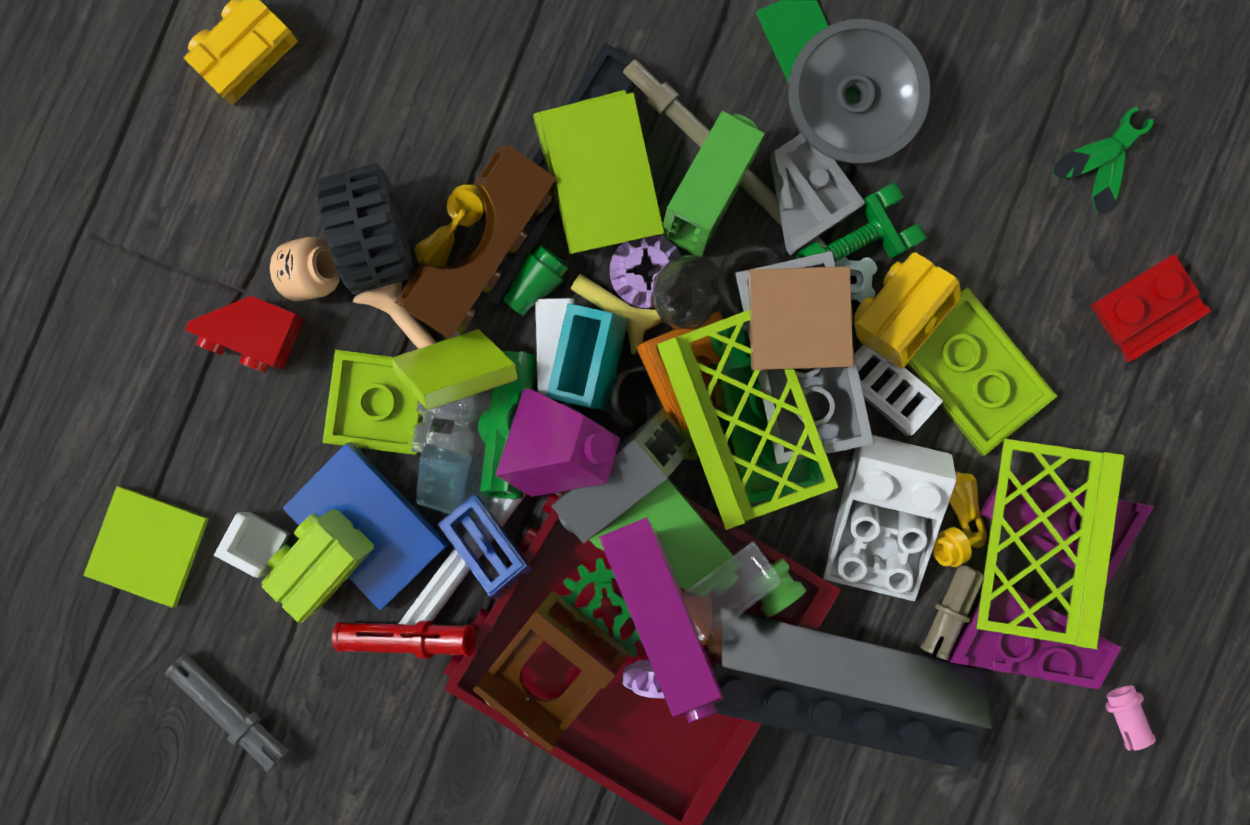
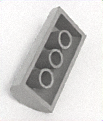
(831, 393)

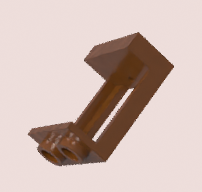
(577, 641)

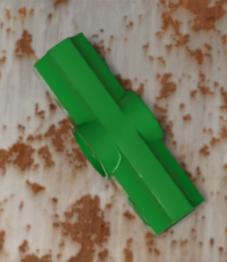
(497, 421)

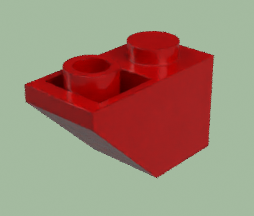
(252, 328)

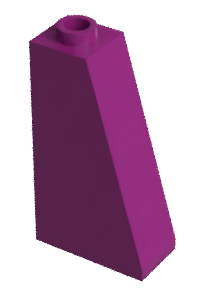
(662, 619)

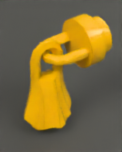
(465, 209)
(953, 545)

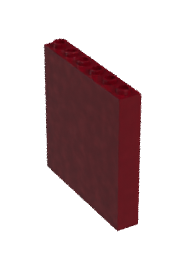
(620, 736)

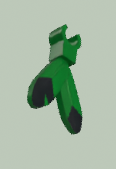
(1108, 157)

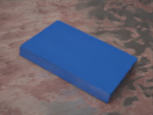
(400, 534)

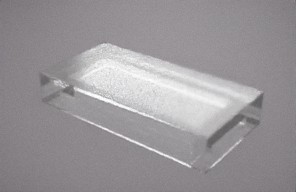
(730, 590)

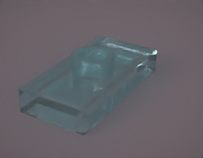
(442, 478)

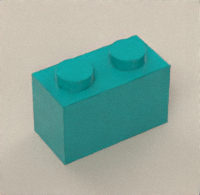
(586, 356)

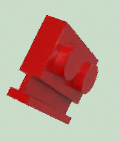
(1150, 308)

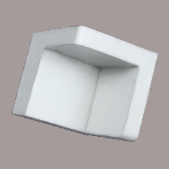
(251, 543)

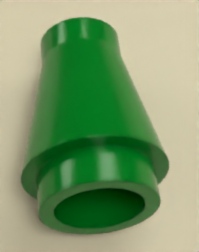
(536, 278)

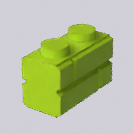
(316, 564)

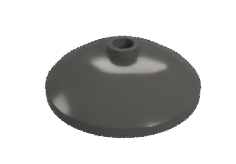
(890, 85)

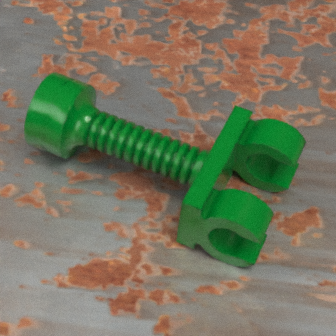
(877, 228)

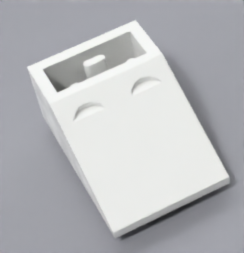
(889, 517)

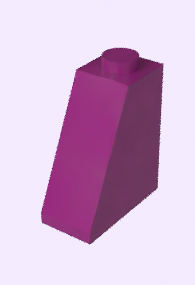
(555, 448)

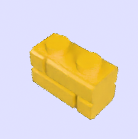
(239, 48)
(906, 309)

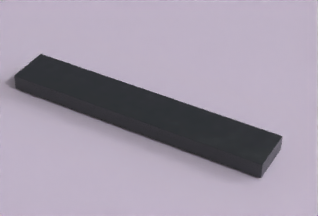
(601, 78)

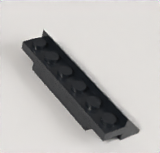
(849, 690)

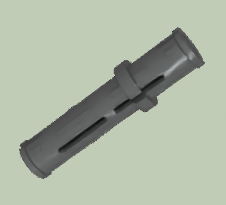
(227, 712)

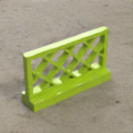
(713, 443)
(1092, 550)

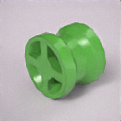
(784, 594)

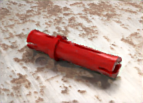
(419, 639)

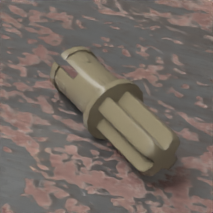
(953, 611)

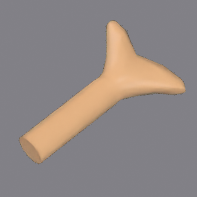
(384, 299)

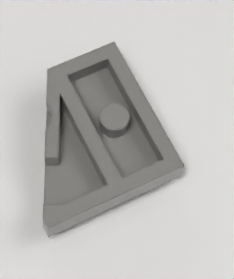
(810, 192)

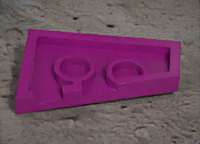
(1066, 520)
(1029, 655)

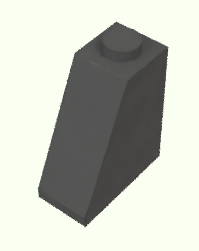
(637, 469)

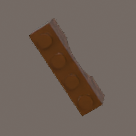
(511, 193)

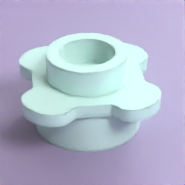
(863, 272)

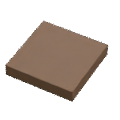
(800, 318)

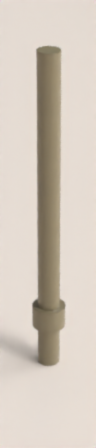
(664, 100)

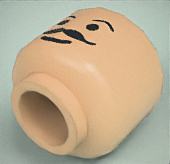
(304, 269)

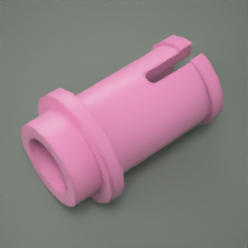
(1130, 717)

